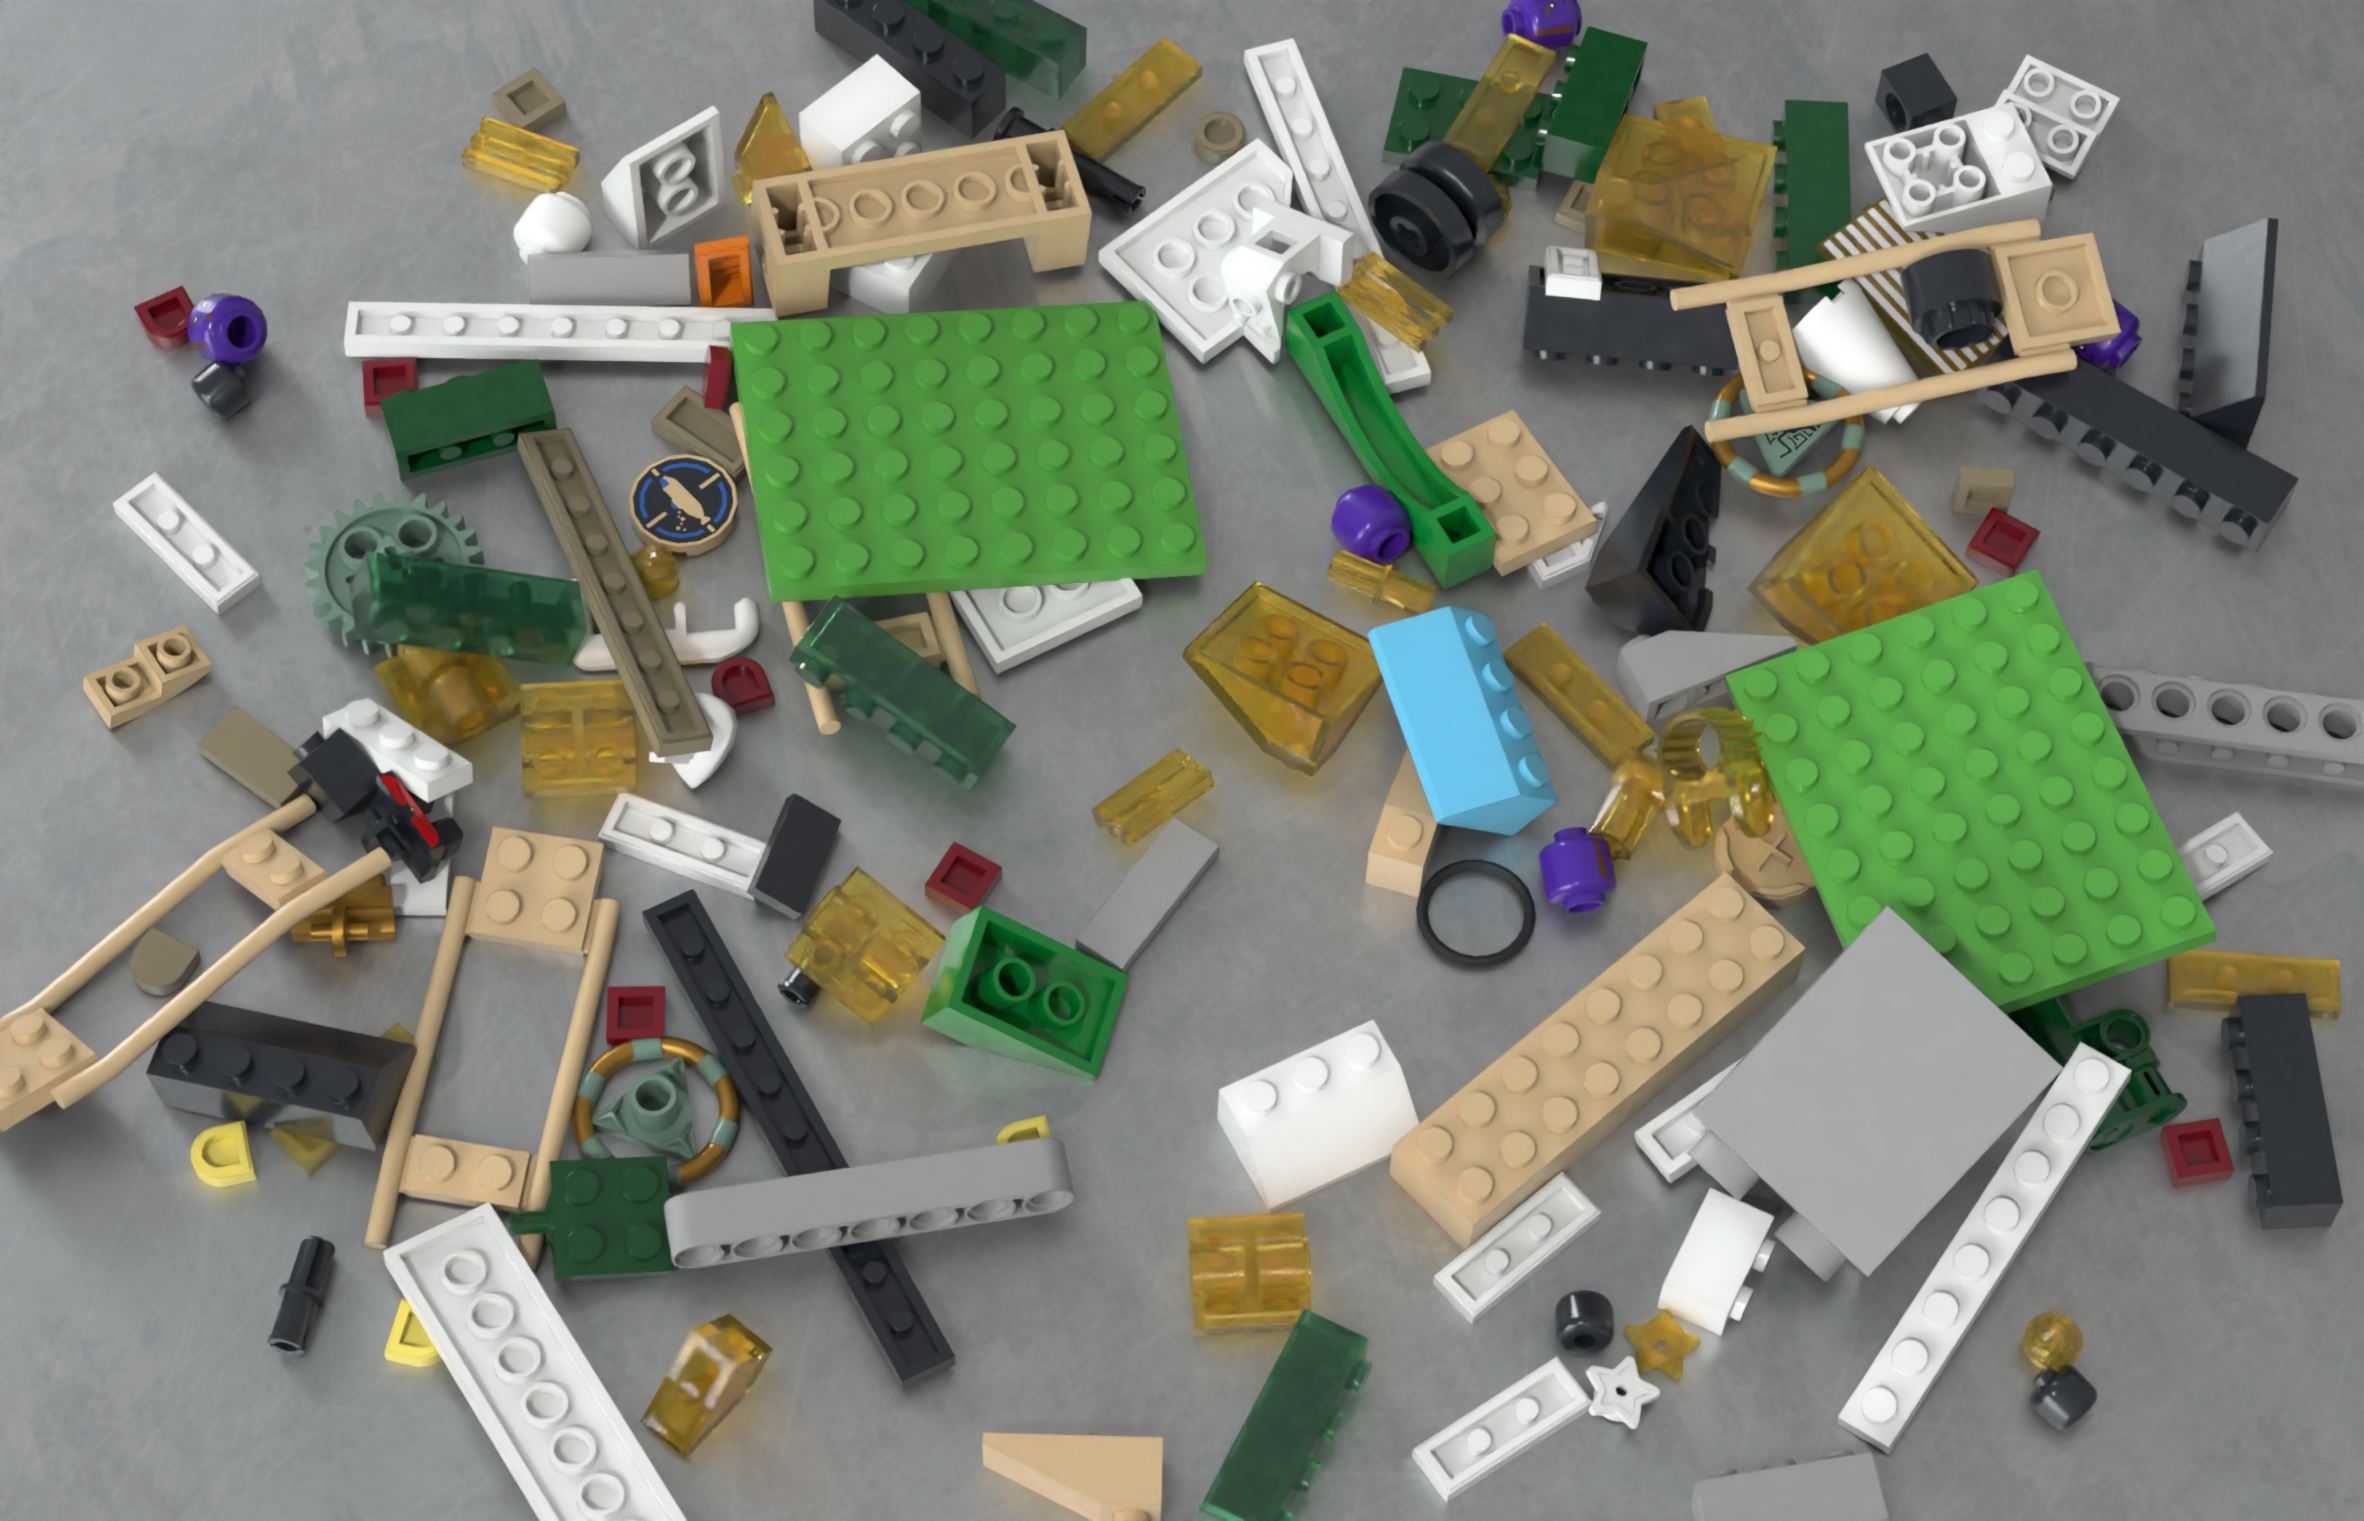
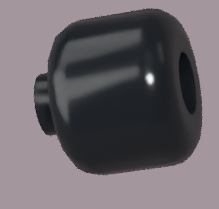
(223, 388)
(1584, 1322)
(2062, 1396)

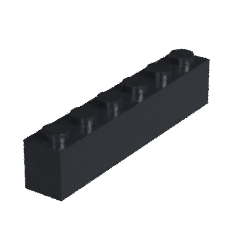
(2149, 447)

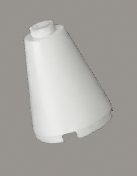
(1853, 348)

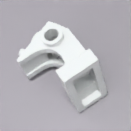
(1270, 263)

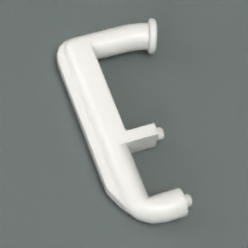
(688, 646)

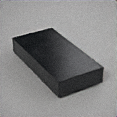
(794, 856)

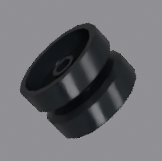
(1436, 209)

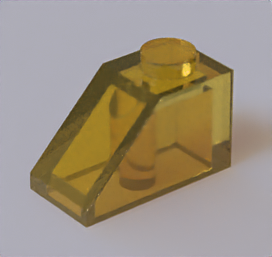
(766, 150)
(706, 1382)

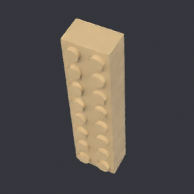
(1596, 1061)

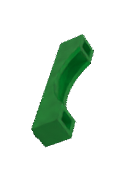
(1340, 369)

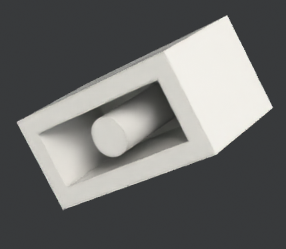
(1717, 1261)

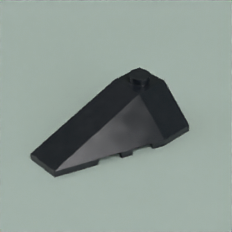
(1658, 554)

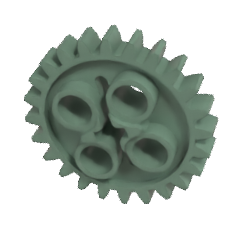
(381, 530)

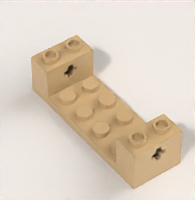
(918, 207)

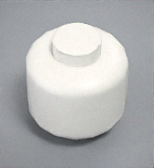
(553, 226)

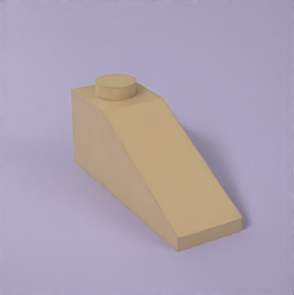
(1404, 835)
(1085, 1473)

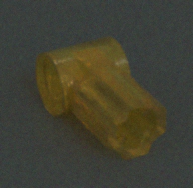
(1631, 803)

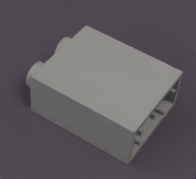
(1870, 1098)

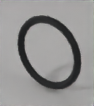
(1469, 960)

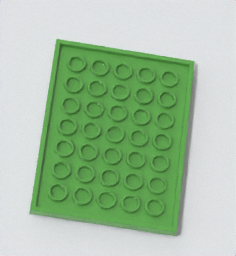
(964, 450)
(1974, 794)

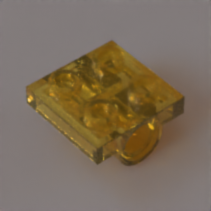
(448, 692)
(578, 739)
(864, 946)
(1248, 1273)

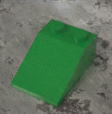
(1023, 995)

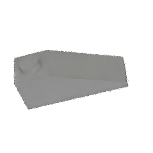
(1688, 668)

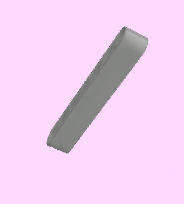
(868, 1202)

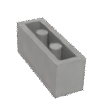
(1829, 1489)

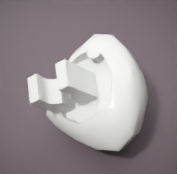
(700, 766)

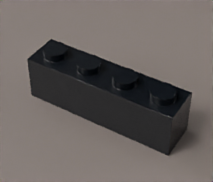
(949, 73)
(2282, 1111)

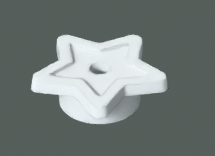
(1616, 1407)

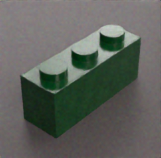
(1590, 103)
(466, 418)

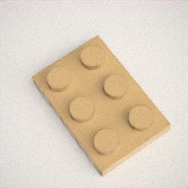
(1515, 490)

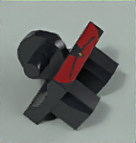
(404, 832)

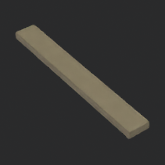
(615, 593)

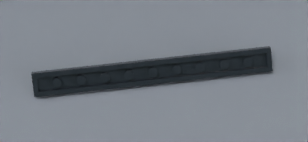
(792, 1128)

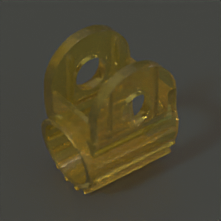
(1736, 776)

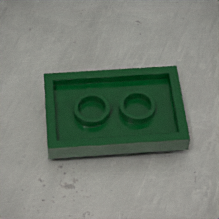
(1429, 106)

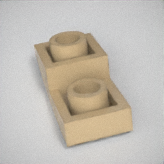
(154, 675)

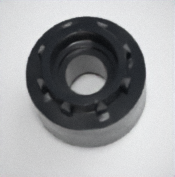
(1952, 298)

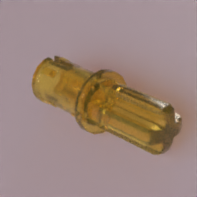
(1381, 583)

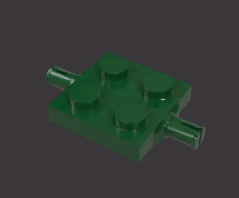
(604, 1218)

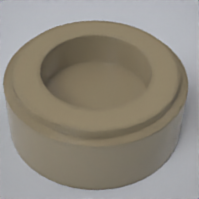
(1218, 137)

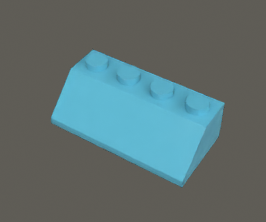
(1463, 720)

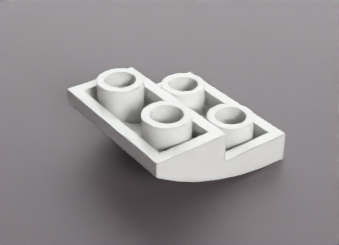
(2059, 114)

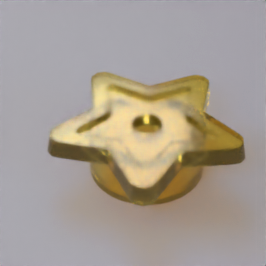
(1664, 1330)

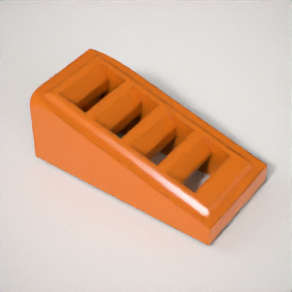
(724, 273)

